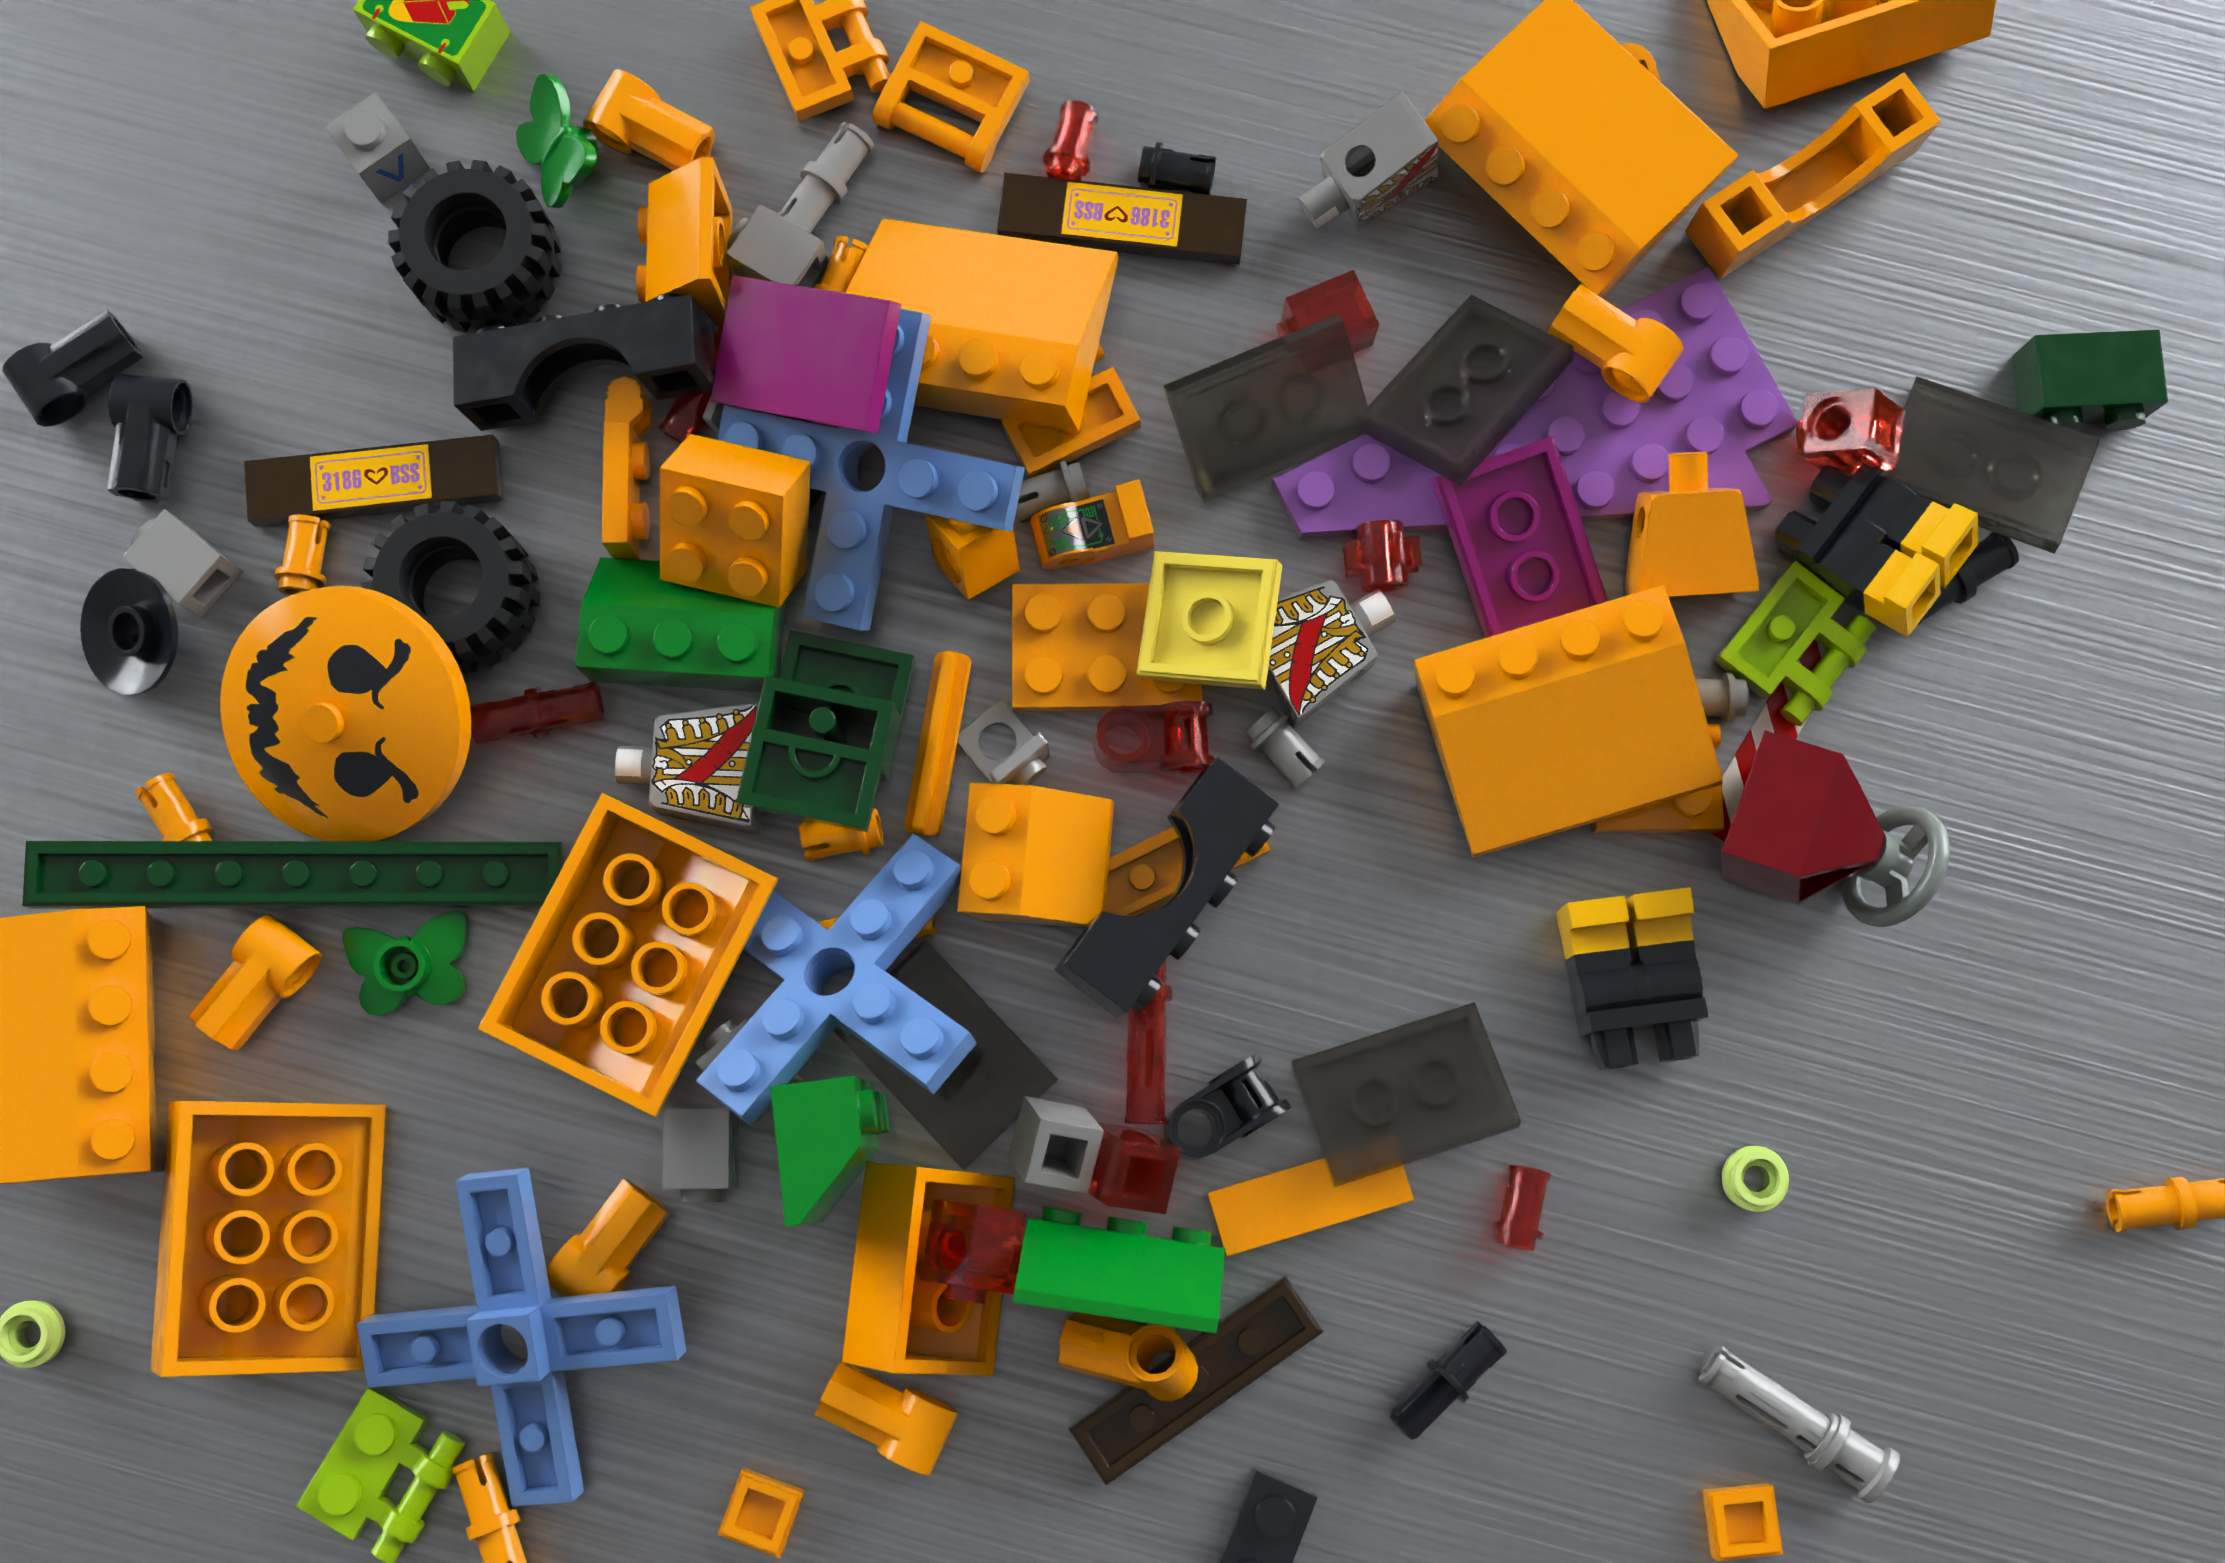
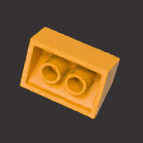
(892, 1314)

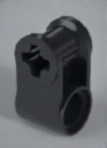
(1229, 1108)

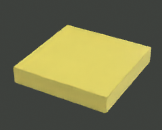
(1209, 620)

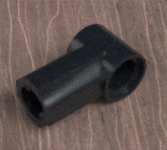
(59, 375)
(147, 422)

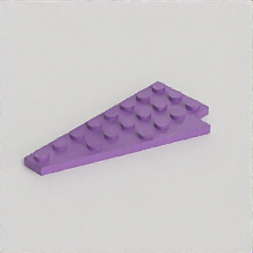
(1610, 446)

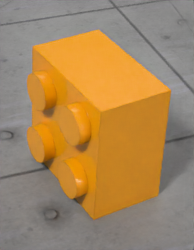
(734, 520)

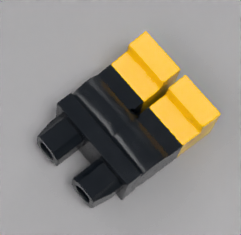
(1879, 544)
(1632, 972)

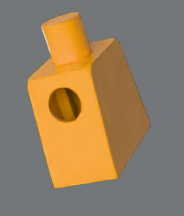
(1690, 536)

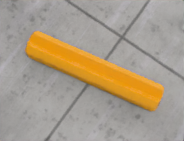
(937, 744)

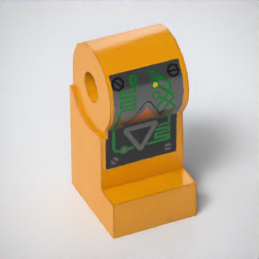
(1094, 528)

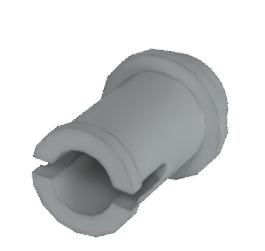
(1053, 489)
(1724, 697)
(1284, 747)

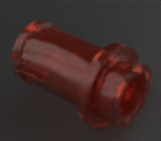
(1072, 142)
(1522, 1208)

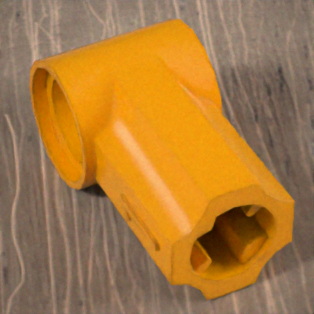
(633, 117)
(1629, 351)
(266, 966)
(608, 1245)
(1123, 1353)
(902, 1423)

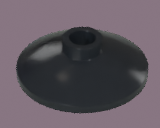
(129, 631)

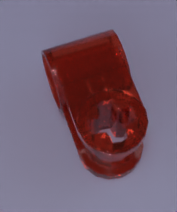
(1160, 738)

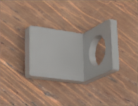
(1022, 765)

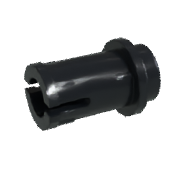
(1176, 170)

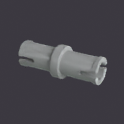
(826, 178)

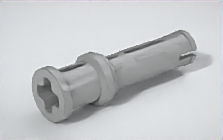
(1824, 1438)

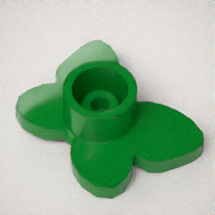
(549, 140)
(409, 965)

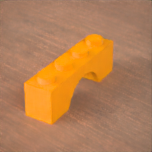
(1846, 157)

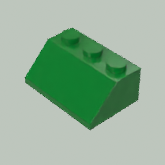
(673, 633)
(824, 1141)
(1121, 1271)

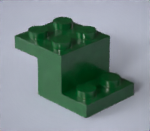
(826, 731)

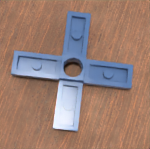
(915, 478)
(870, 1007)
(558, 1332)

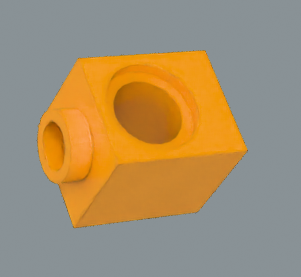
(972, 554)

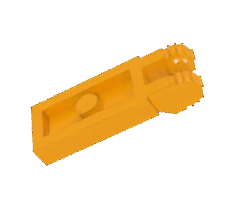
(624, 465)

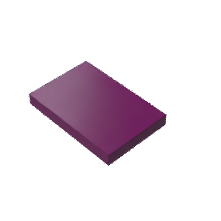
(806, 353)
(1520, 539)

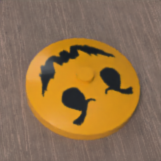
(345, 714)

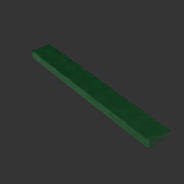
(289, 874)

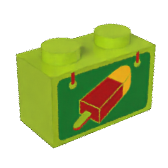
(444, 36)

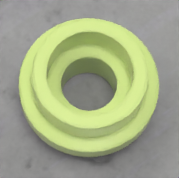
(1774, 1178)
(13, 1343)

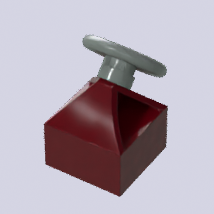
(1812, 827)

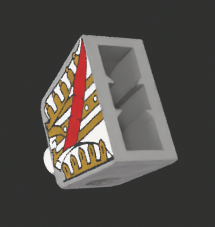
(1374, 165)
(1322, 646)
(695, 766)

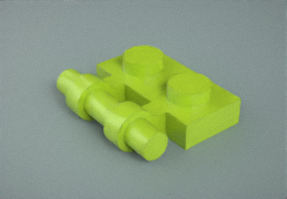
(1782, 629)
(365, 1462)

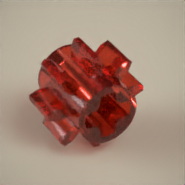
(1382, 556)

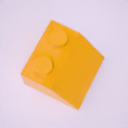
(687, 237)
(1035, 855)

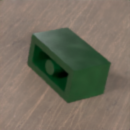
(2091, 378)

